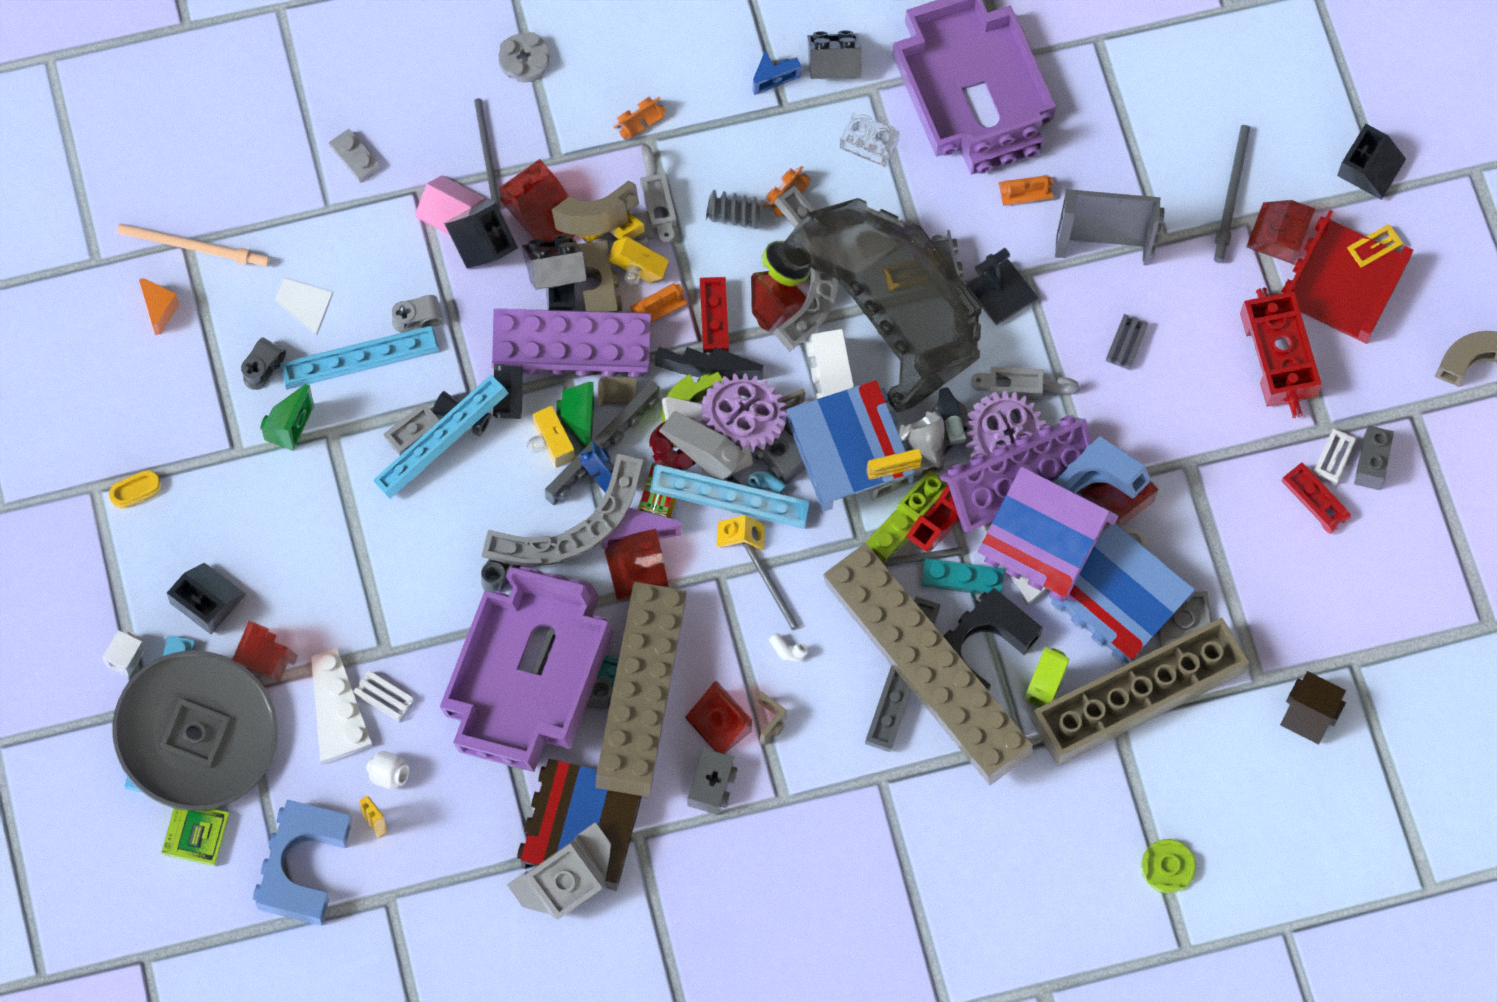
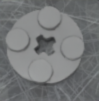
(516, 68)

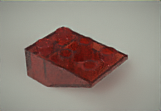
(531, 199)

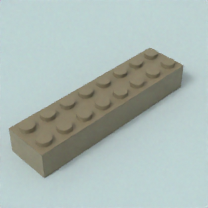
(641, 689)
(1139, 691)

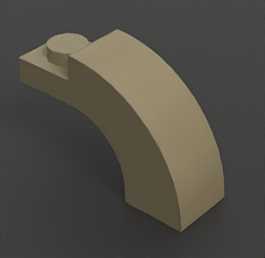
(596, 216)

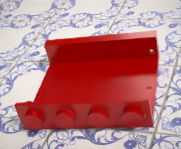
(1336, 288)

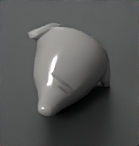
(927, 436)

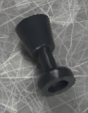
(446, 403)

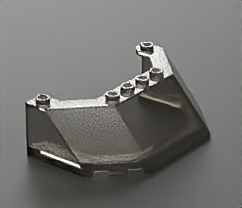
(899, 286)

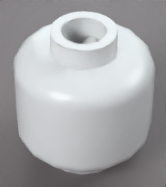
(387, 770)

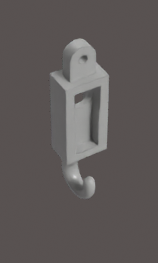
(656, 195)
(1023, 382)

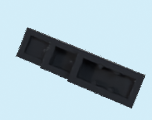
(699, 363)

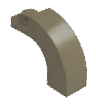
(1464, 353)

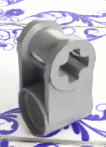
(418, 313)

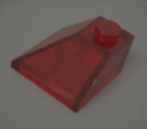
(772, 301)
(636, 560)

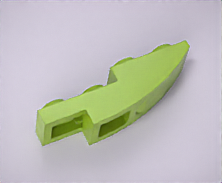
(917, 502)

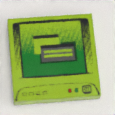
(195, 835)

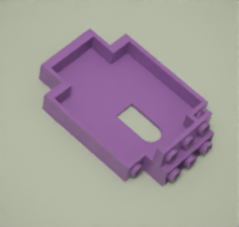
(961, 47)
(515, 712)

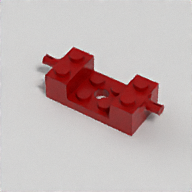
(1287, 373)

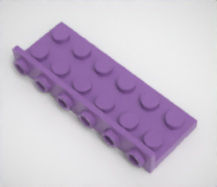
(572, 341)
(985, 481)

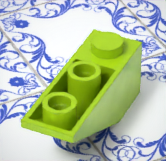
(1047, 677)

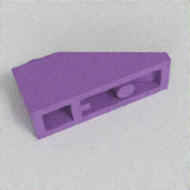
(639, 521)

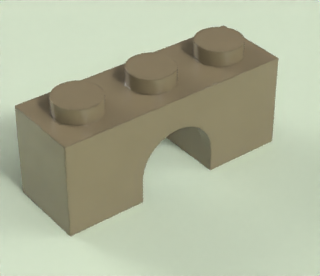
(599, 267)

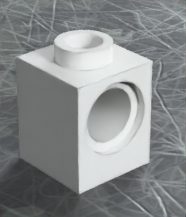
(124, 653)

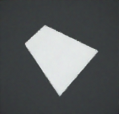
(304, 302)

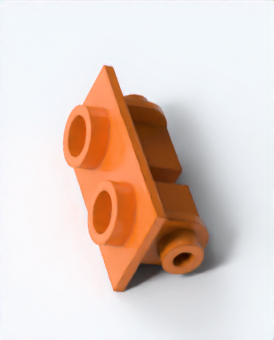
(630, 122)
(790, 179)
(1026, 190)
(661, 302)

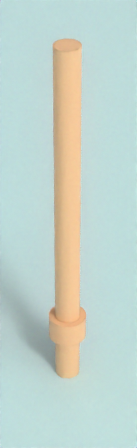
(241, 255)

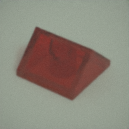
(719, 719)

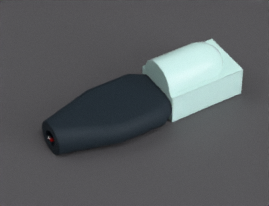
(951, 414)

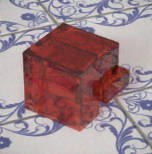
(261, 654)

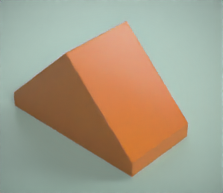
(160, 304)

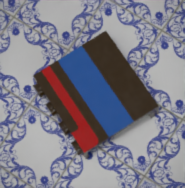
(569, 806)

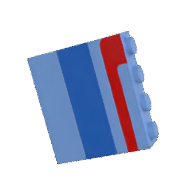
(841, 436)
(1124, 594)

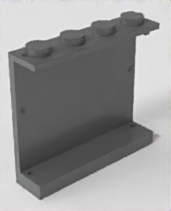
(1109, 220)

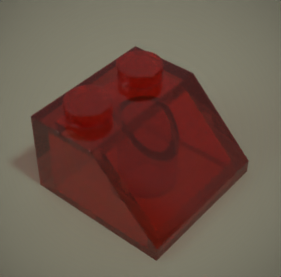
(1281, 229)
(1118, 502)

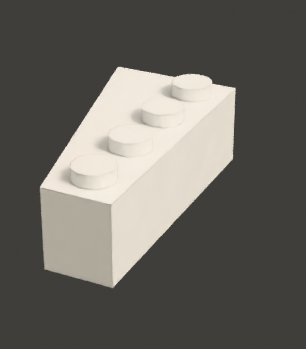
(829, 362)

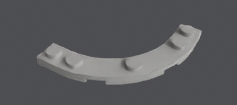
(822, 287)
(578, 539)

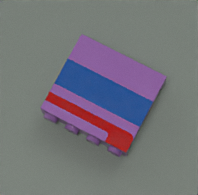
(1044, 533)

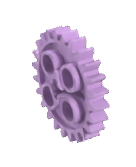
(759, 428)
(983, 438)

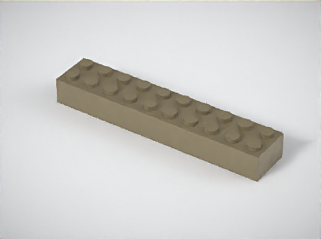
(928, 664)

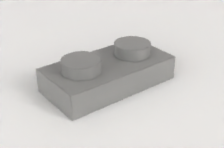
(354, 155)
(410, 429)

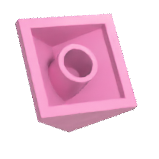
(443, 201)

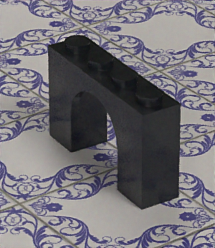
(999, 616)

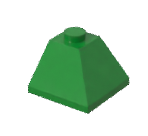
(578, 412)
(288, 418)

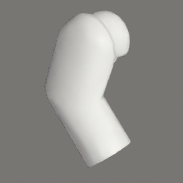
(788, 652)

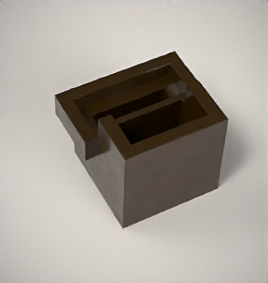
(1313, 707)

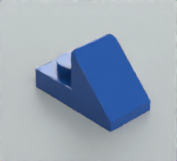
(771, 76)

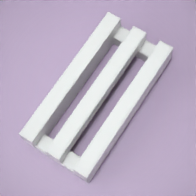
(1326, 475)
(364, 683)

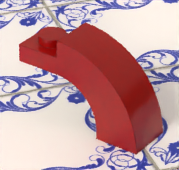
(935, 523)

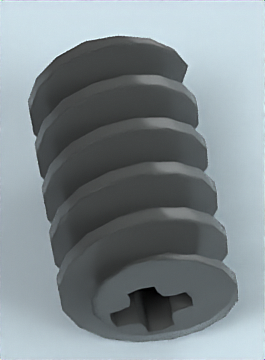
(733, 209)

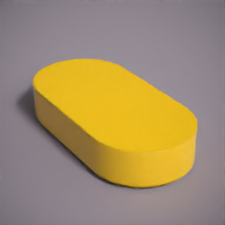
(135, 489)

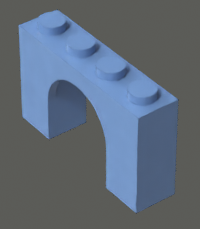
(1105, 464)
(298, 825)

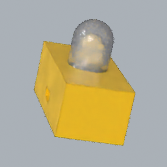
(637, 261)
(551, 437)

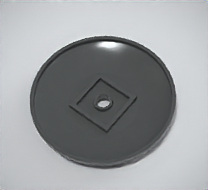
(201, 693)

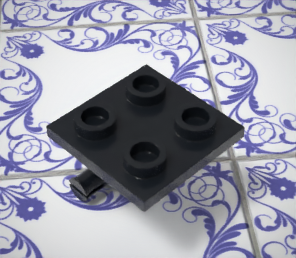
(1000, 287)

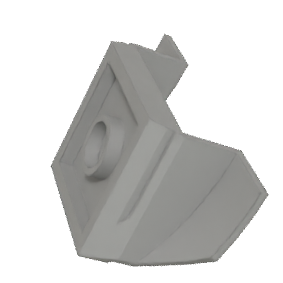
(566, 876)

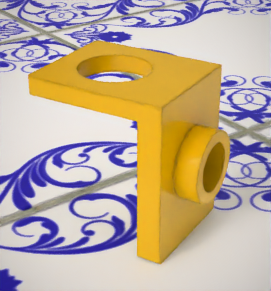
(739, 530)

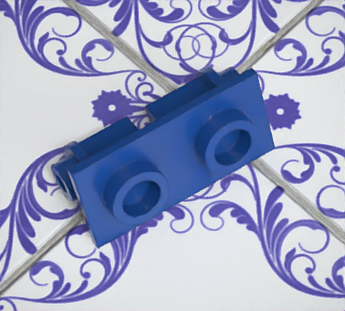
(597, 461)

